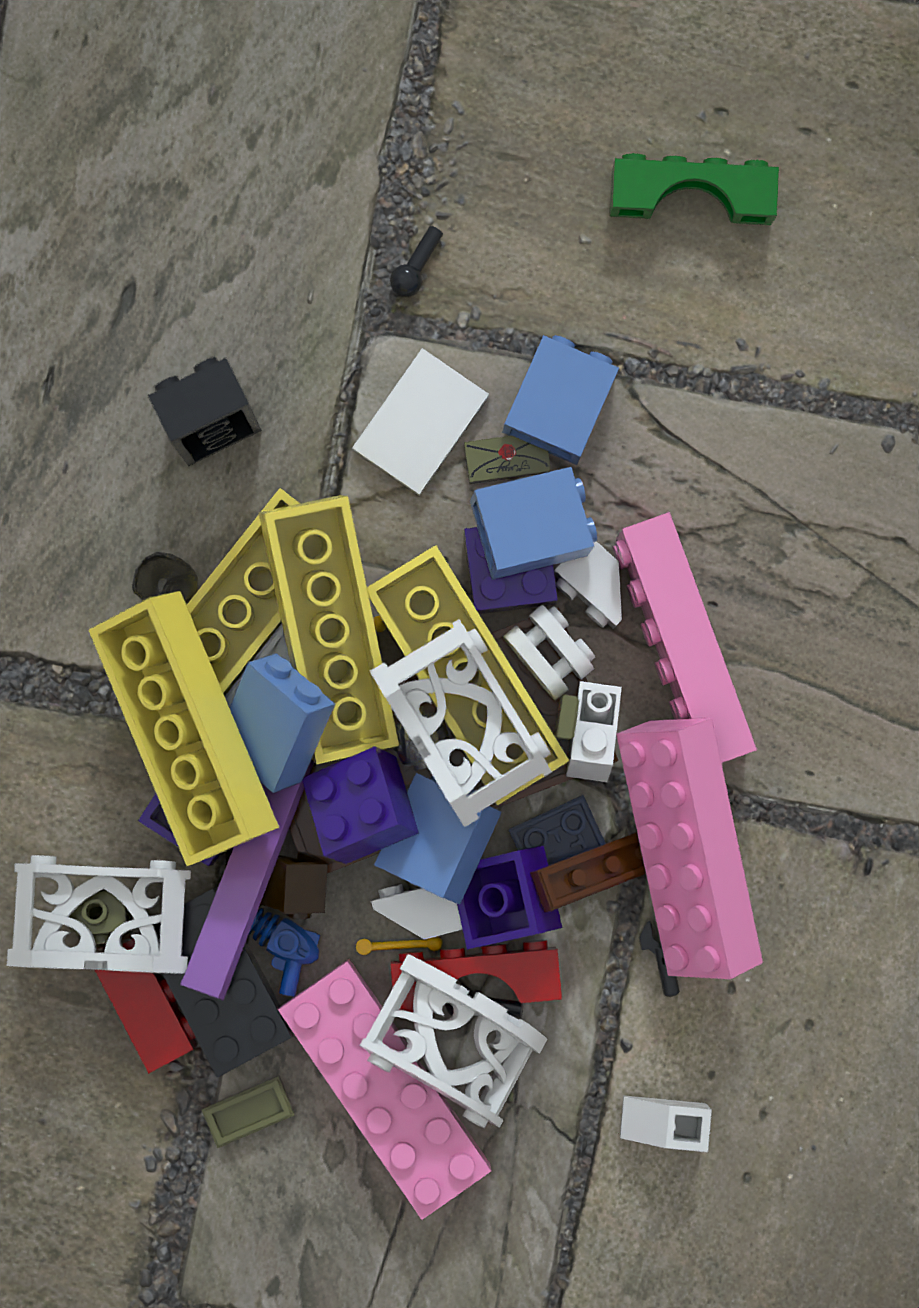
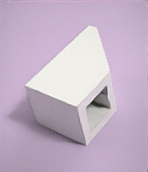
(595, 582)
(595, 732)
(418, 911)
(666, 1123)

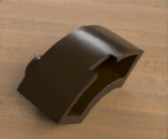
(296, 885)

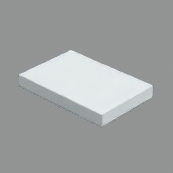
(420, 422)

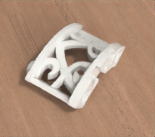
(460, 780)
(50, 945)
(433, 989)

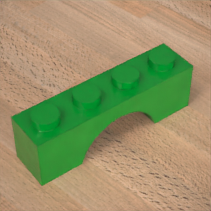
(744, 190)

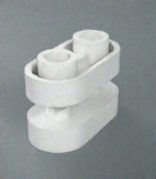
(575, 656)

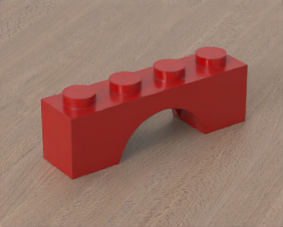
(529, 972)

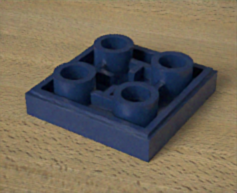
(562, 831)

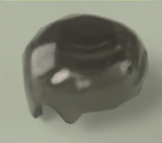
(164, 574)

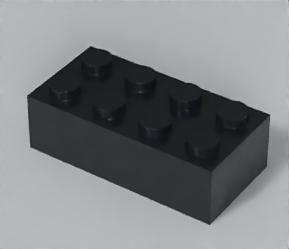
(204, 410)
(246, 1019)

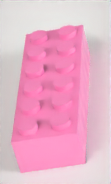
(681, 632)
(690, 848)
(397, 1114)

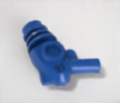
(289, 945)

